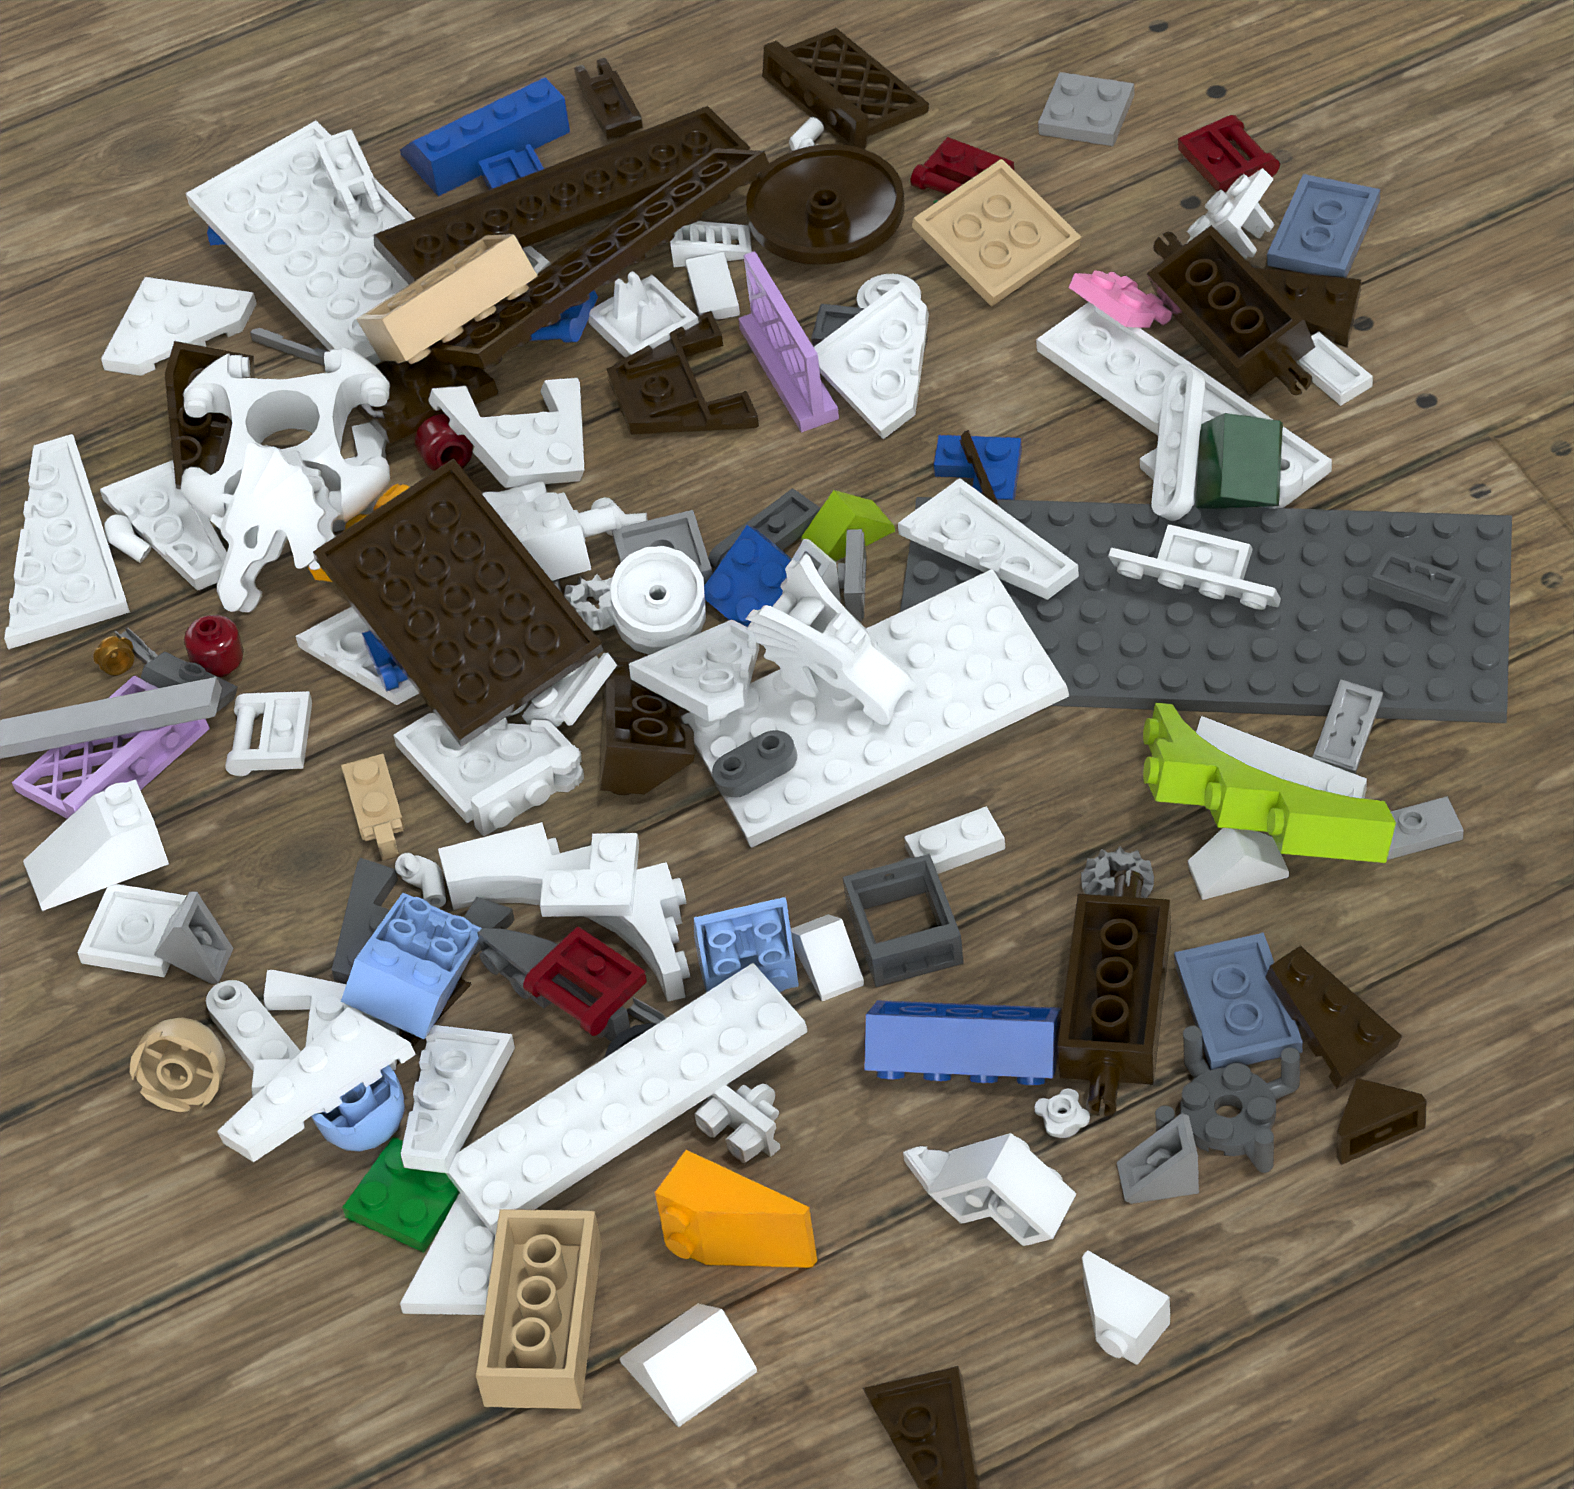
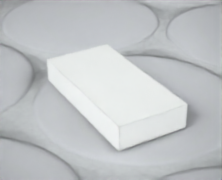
(712, 286)
(1335, 371)

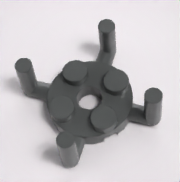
(1233, 1086)

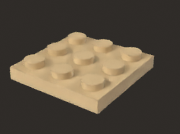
(996, 232)

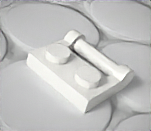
(282, 732)

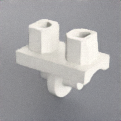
(748, 1113)

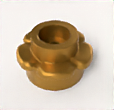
(114, 655)

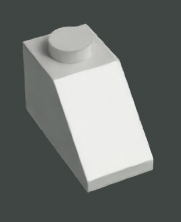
(1123, 1309)

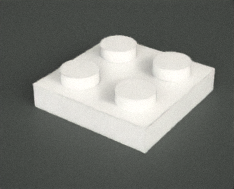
(129, 930)

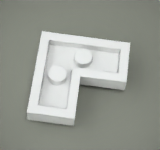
(597, 891)

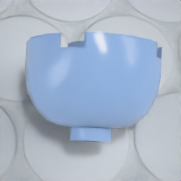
(366, 1114)

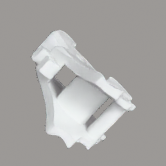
(272, 503)
(818, 633)

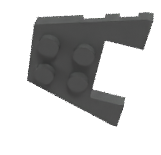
(364, 914)

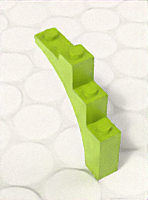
(1242, 797)

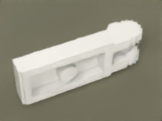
(348, 171)
(526, 788)

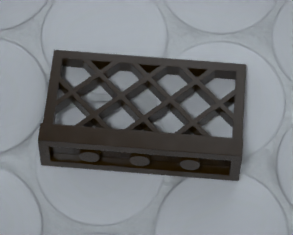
(825, 99)

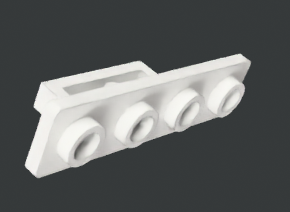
(1199, 561)

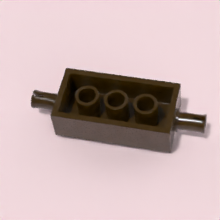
(1232, 311)
(1114, 990)

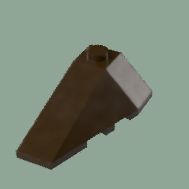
(199, 440)
(640, 736)

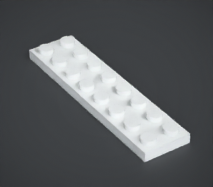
(1131, 374)
(626, 1096)

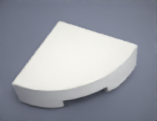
(925, 1164)

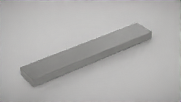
(109, 717)

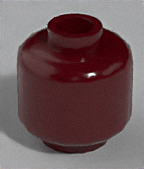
(440, 444)
(214, 644)

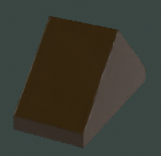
(1377, 1118)

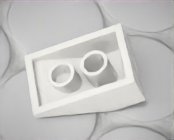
(97, 847)

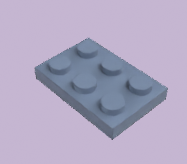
(1323, 227)
(1235, 1002)

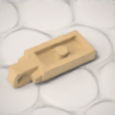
(374, 802)

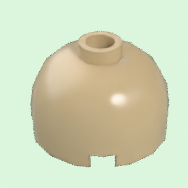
(178, 1064)

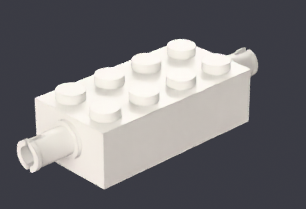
(556, 532)

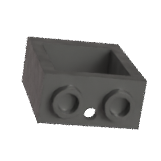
(915, 952)

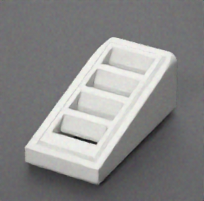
(700, 240)

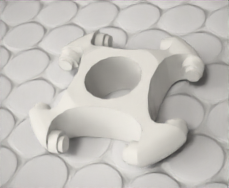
(271, 405)

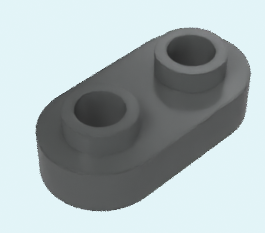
(755, 762)

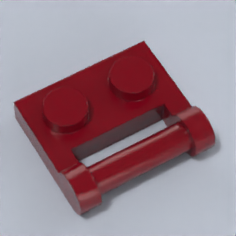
(1218, 160)
(953, 166)
(593, 969)

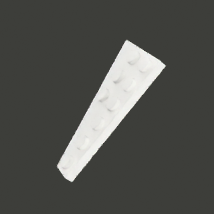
(63, 556)

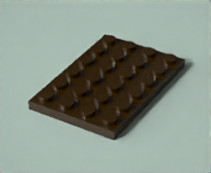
(458, 602)

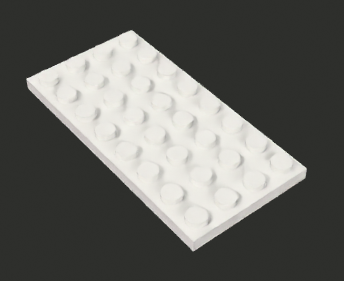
(300, 240)
(972, 676)

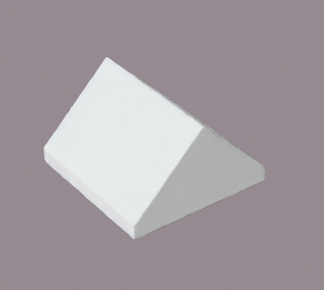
(690, 1362)

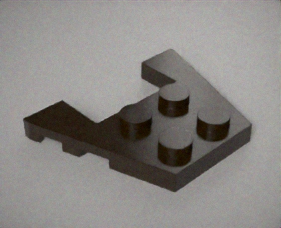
(661, 391)

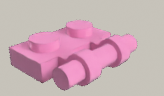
(1120, 299)

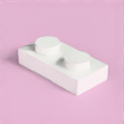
(957, 840)

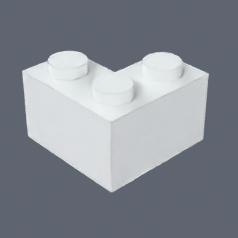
(1006, 1183)

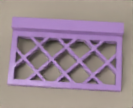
(784, 350)
(137, 760)

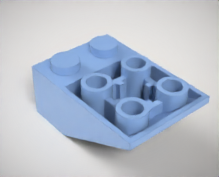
(746, 936)
(411, 965)

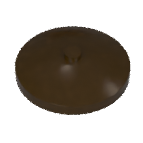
(825, 204)

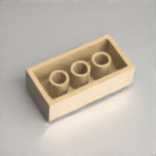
(447, 299)
(539, 1309)

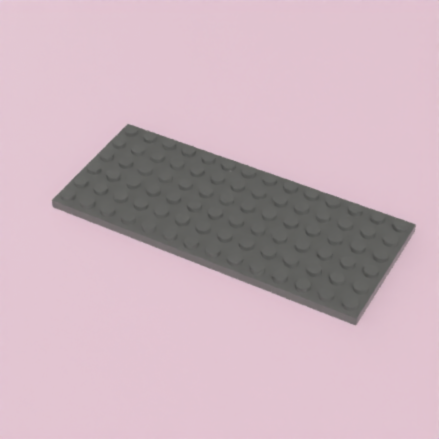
(1151, 644)

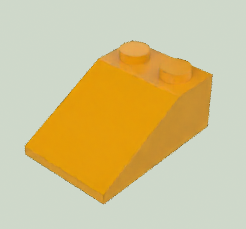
(731, 1219)

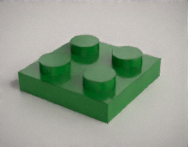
(401, 1200)

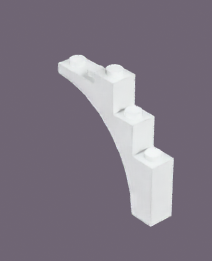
(511, 870)

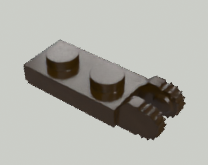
(609, 100)

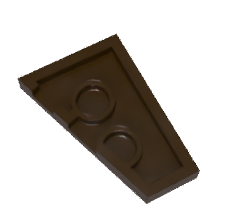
(1322, 301)
(1335, 1018)
(929, 1427)

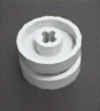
(657, 599)

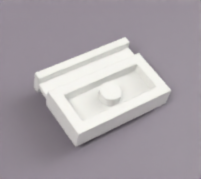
(571, 694)

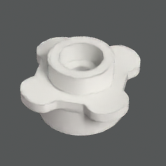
(1062, 1124)

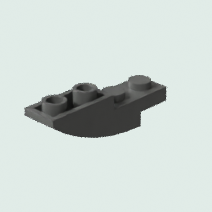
(517, 953)

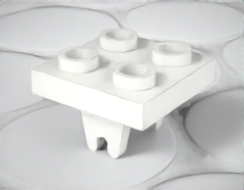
(1238, 209)
(640, 315)

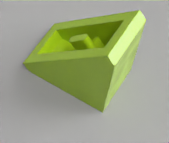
(845, 513)

